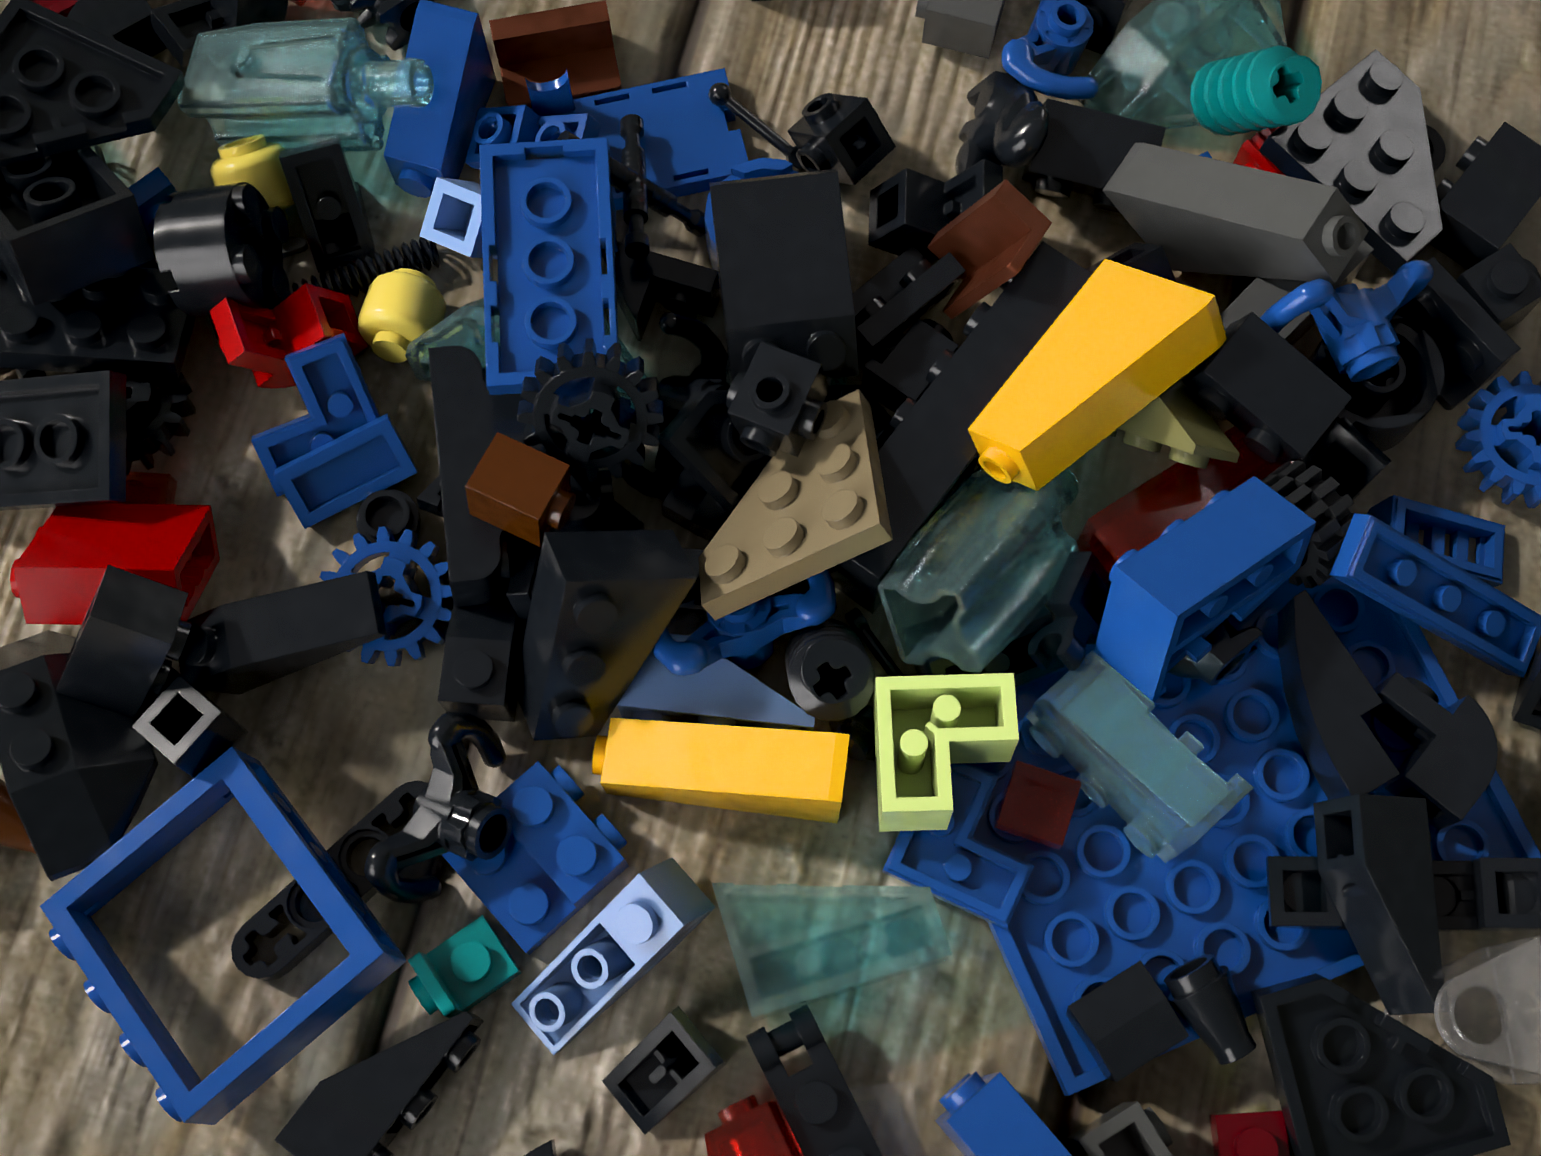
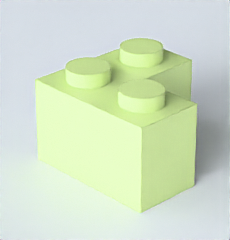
(928, 726)

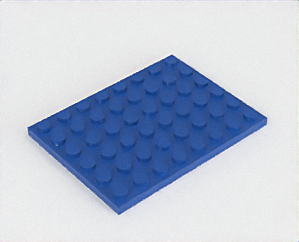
(1109, 905)

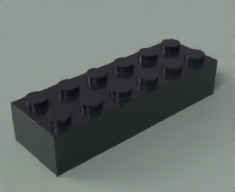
(930, 438)

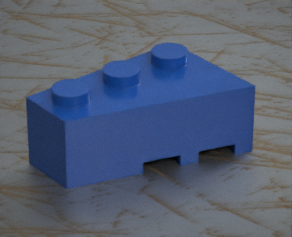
(1195, 578)

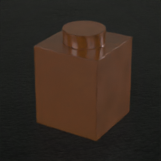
(520, 490)

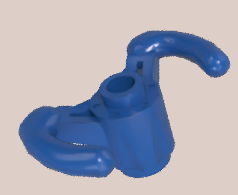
(1052, 51)
(1353, 319)
(749, 632)

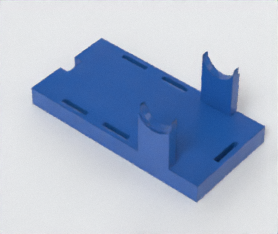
(683, 131)
(545, 223)

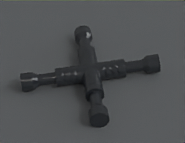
(642, 193)

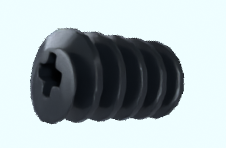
(825, 695)

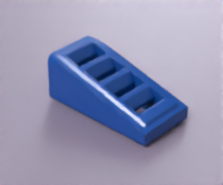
(1411, 516)

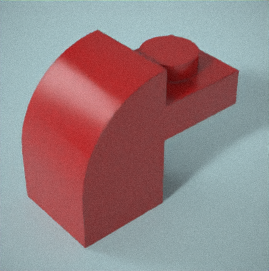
(264, 336)

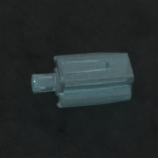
(299, 83)
(978, 570)

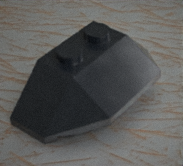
(66, 762)

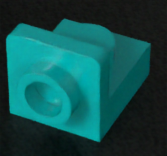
(462, 970)

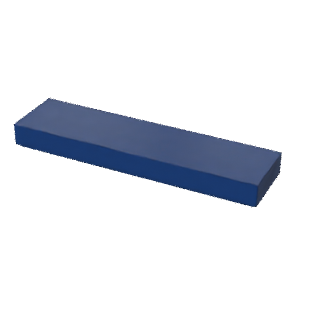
(1437, 595)

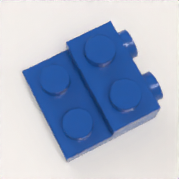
(550, 861)

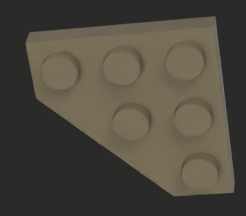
(801, 514)

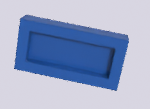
(345, 471)

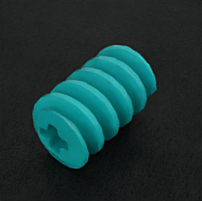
(1255, 91)

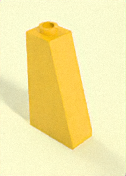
(1093, 371)
(725, 767)

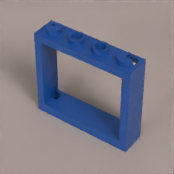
(115, 992)

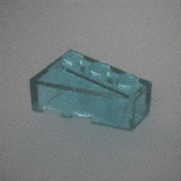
(1132, 759)
(825, 940)

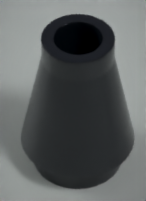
(1210, 1006)

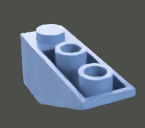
(713, 696)
(613, 953)

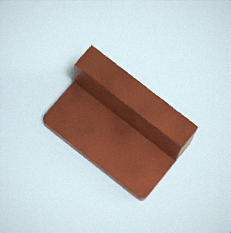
(548, 42)
(990, 243)

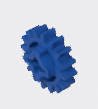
(1510, 450)
(401, 569)

